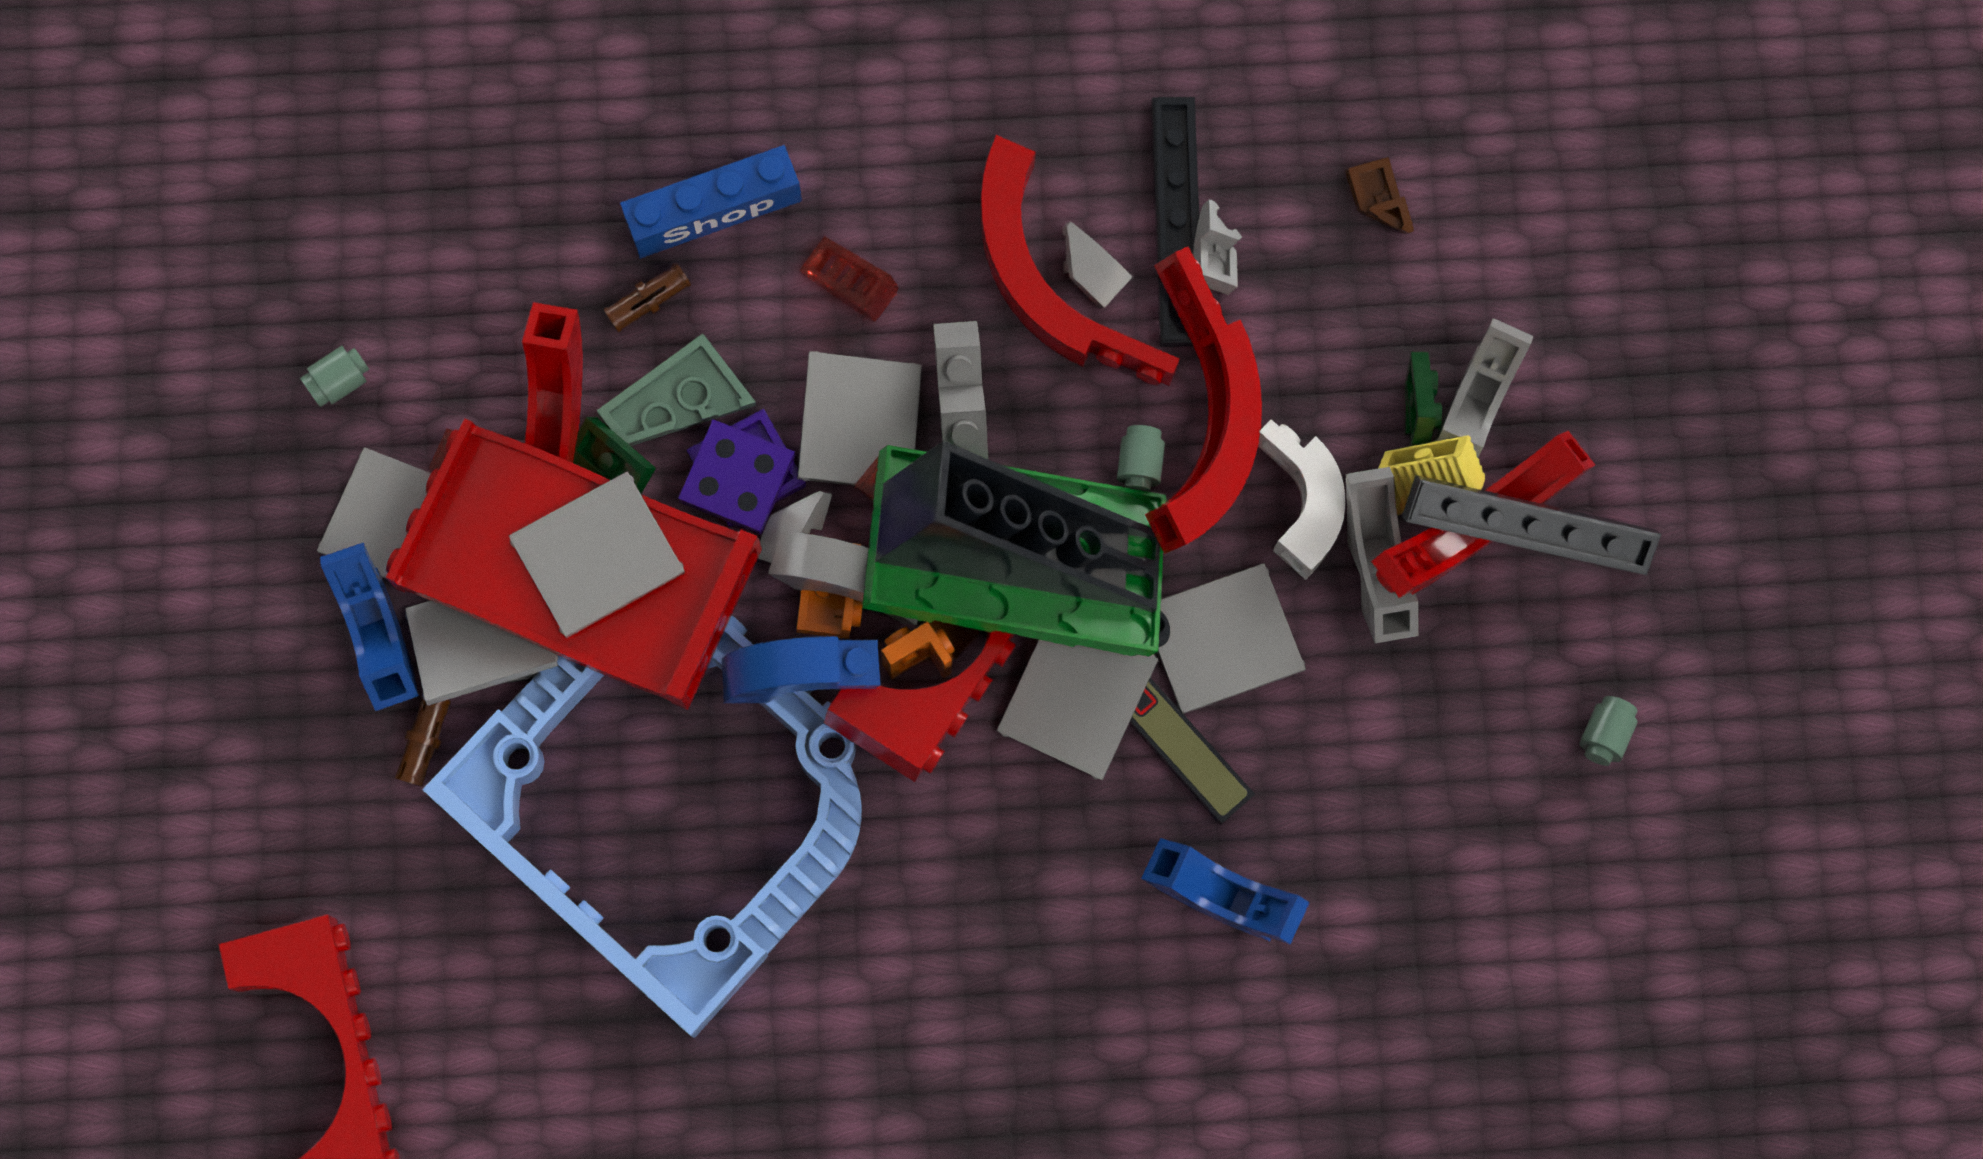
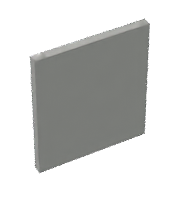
(853, 413)
(376, 507)
(596, 554)
(1227, 639)
(466, 654)
(1076, 703)

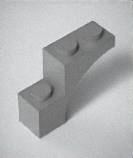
(961, 386)
(1370, 531)

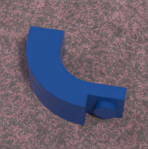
(373, 626)
(798, 664)
(1224, 894)

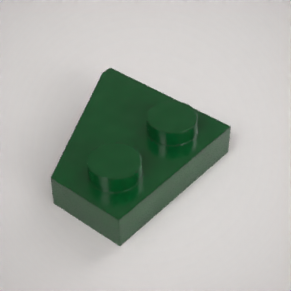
(1420, 389)
(609, 455)

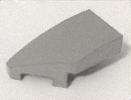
(1215, 250)
(1092, 267)
(795, 518)

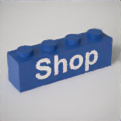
(712, 201)

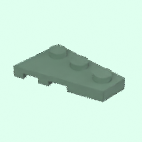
(676, 395)

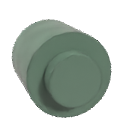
(335, 376)
(1141, 458)
(1609, 730)

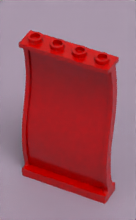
(464, 560)

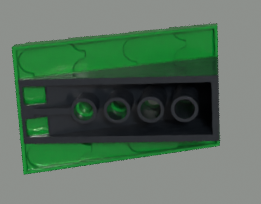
(1013, 551)

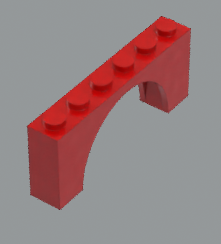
(911, 724)
(312, 964)

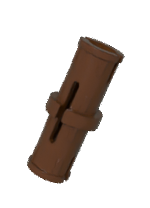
(622, 314)
(422, 742)

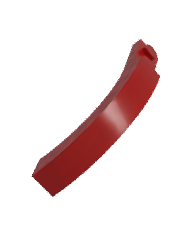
(1027, 291)
(554, 379)
(1232, 408)
(1436, 552)

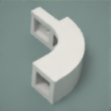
(1321, 496)

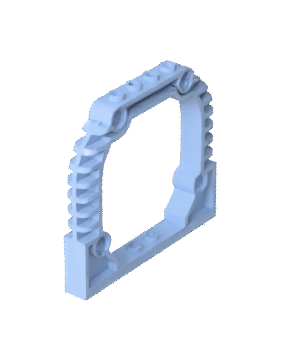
(682, 977)

